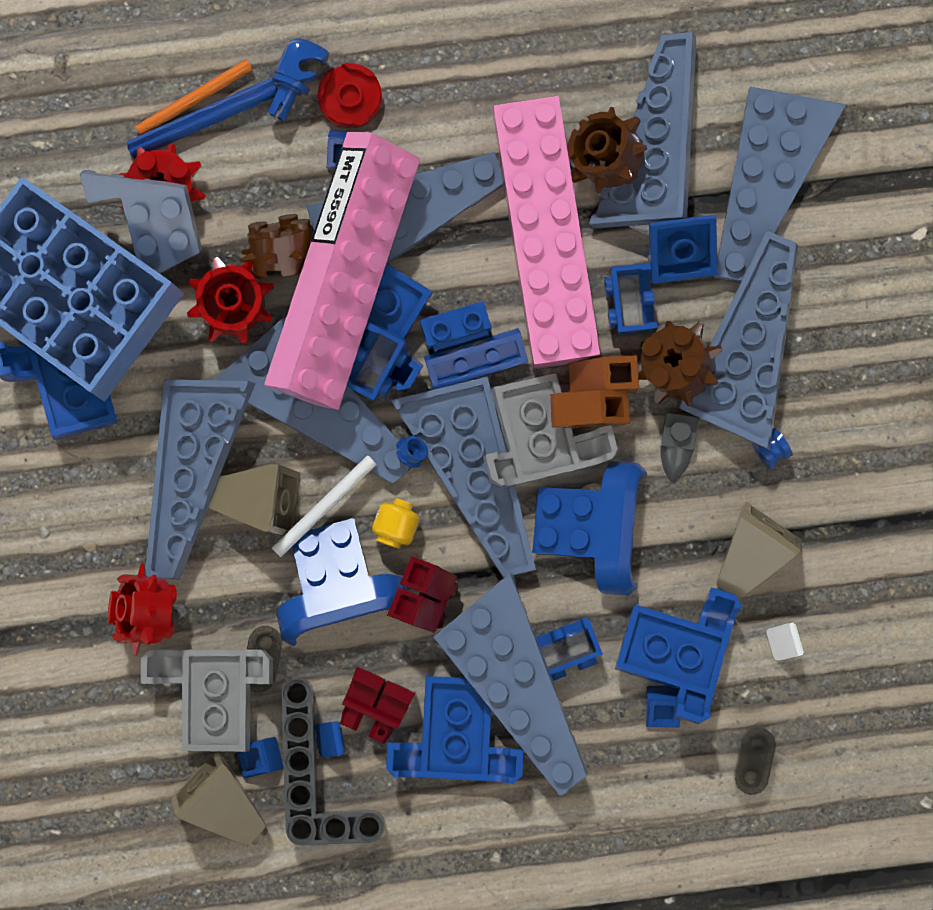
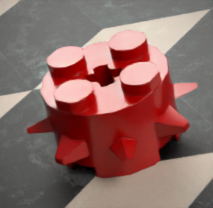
(167, 167)
(224, 282)
(142, 609)

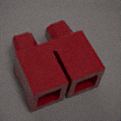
(435, 589)
(361, 700)

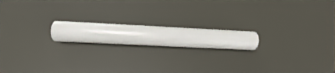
(324, 506)

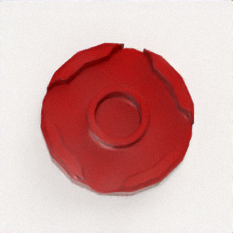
(349, 95)

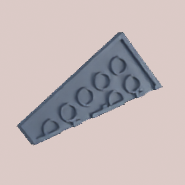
(666, 129)
(438, 198)
(348, 431)
(193, 444)

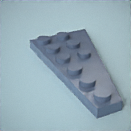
(773, 157)
(752, 347)
(459, 429)
(507, 668)

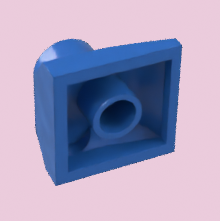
(683, 249)

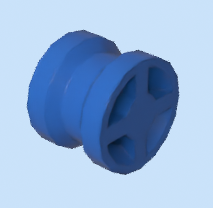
(778, 450)

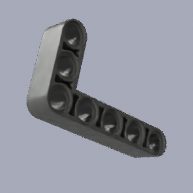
(308, 778)

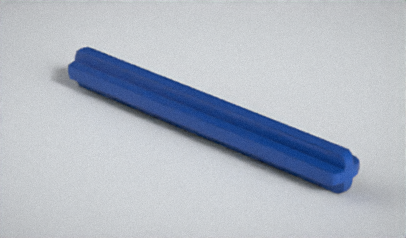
(204, 117)

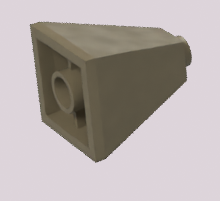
(259, 497)
(755, 552)
(219, 803)

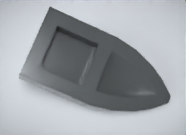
(677, 443)

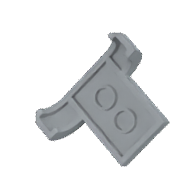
(531, 442)
(212, 692)

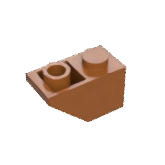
(604, 374)
(589, 409)

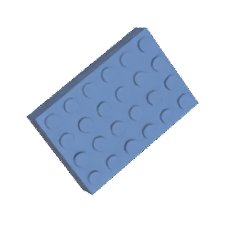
(75, 291)

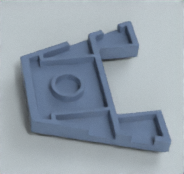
(156, 215)

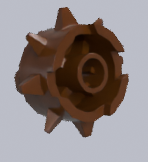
(606, 150)
(278, 245)
(694, 370)

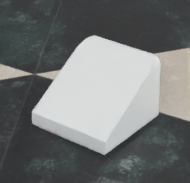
(785, 641)

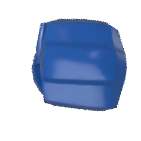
(291, 78)

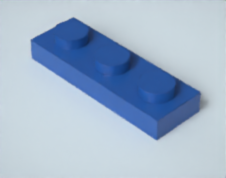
(476, 359)

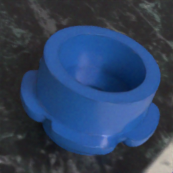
(412, 445)

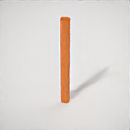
(194, 97)

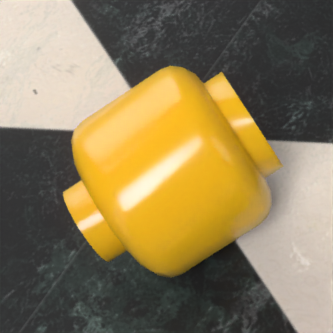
(395, 523)

